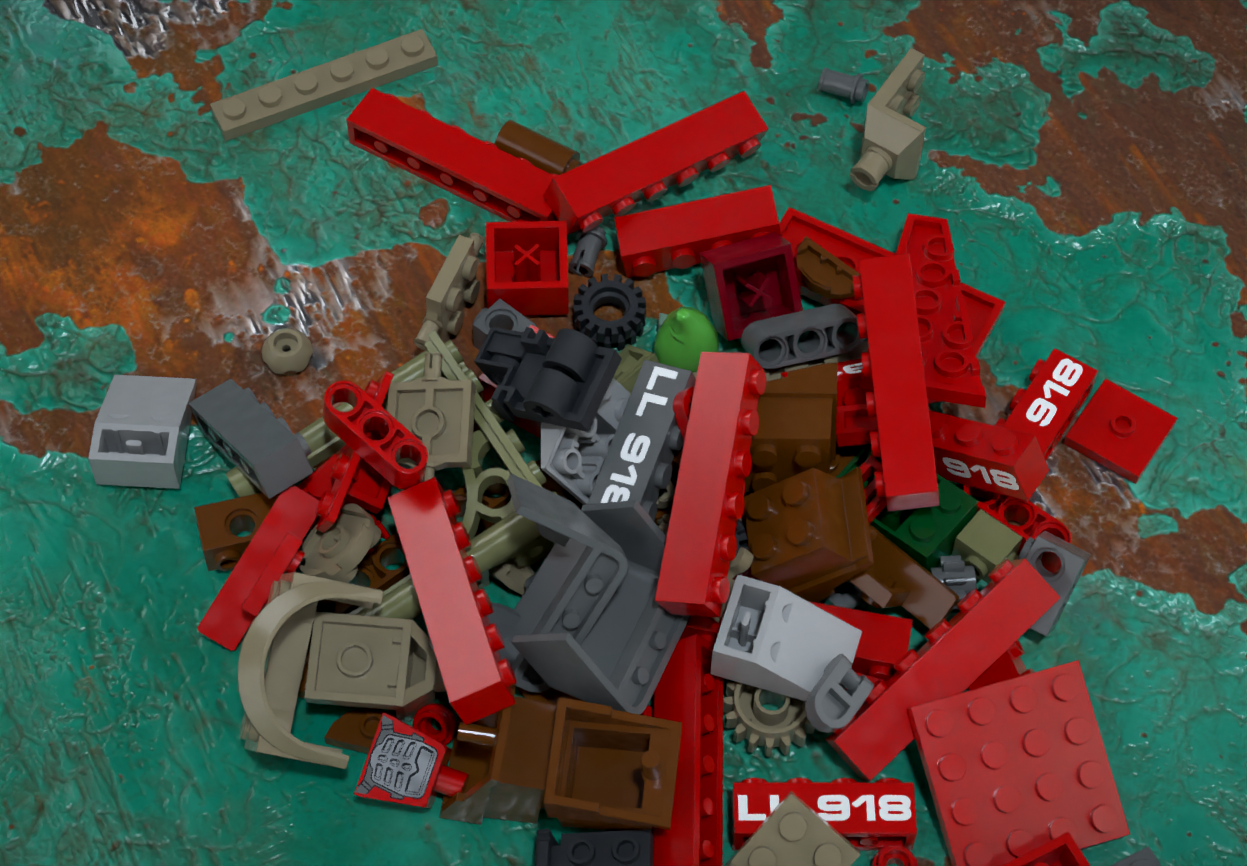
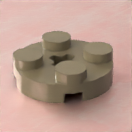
(342, 546)

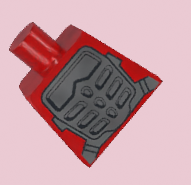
(408, 767)

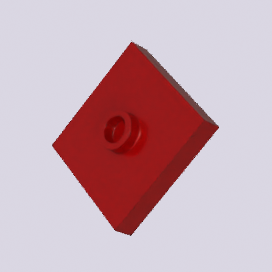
(1120, 431)

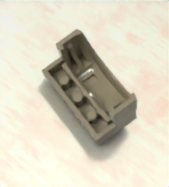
(274, 663)

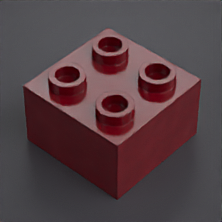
(750, 282)

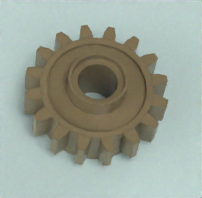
(762, 725)

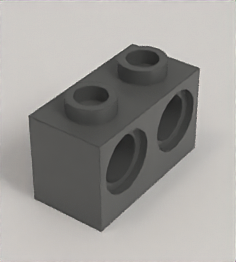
(1063, 582)

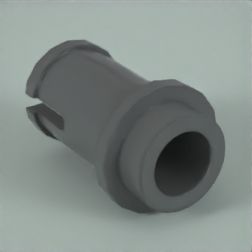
(844, 85)
(587, 251)

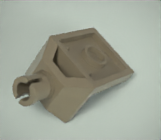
(890, 139)
(371, 664)
(795, 838)

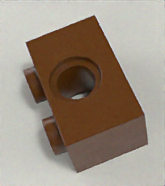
(221, 523)

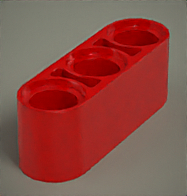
(370, 416)
(1031, 517)

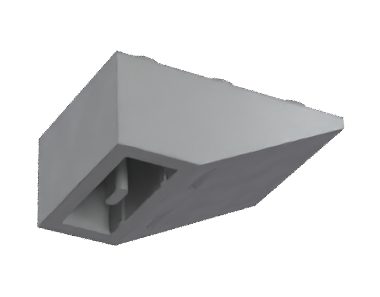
(142, 432)
(577, 455)
(778, 640)

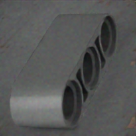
(786, 329)

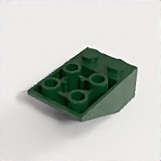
(923, 531)

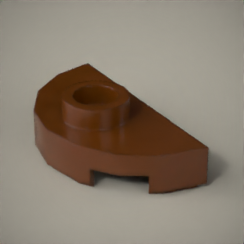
(824, 272)
(355, 729)

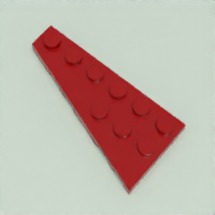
(942, 314)

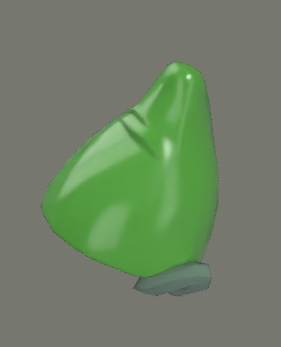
(683, 338)

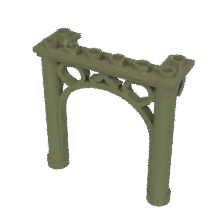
(509, 536)

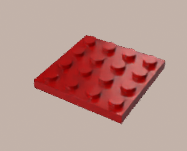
(1018, 767)

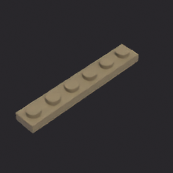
(323, 84)

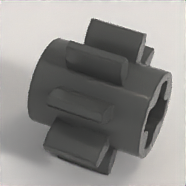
(955, 575)

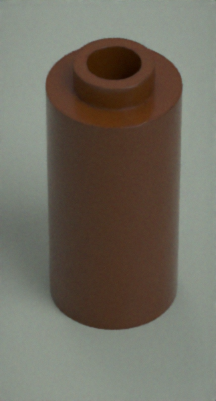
(536, 148)

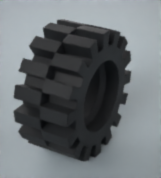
(610, 293)

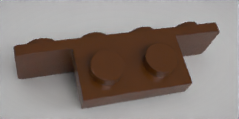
(901, 581)

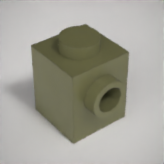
(986, 544)

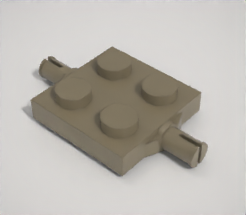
(452, 290)
(437, 414)

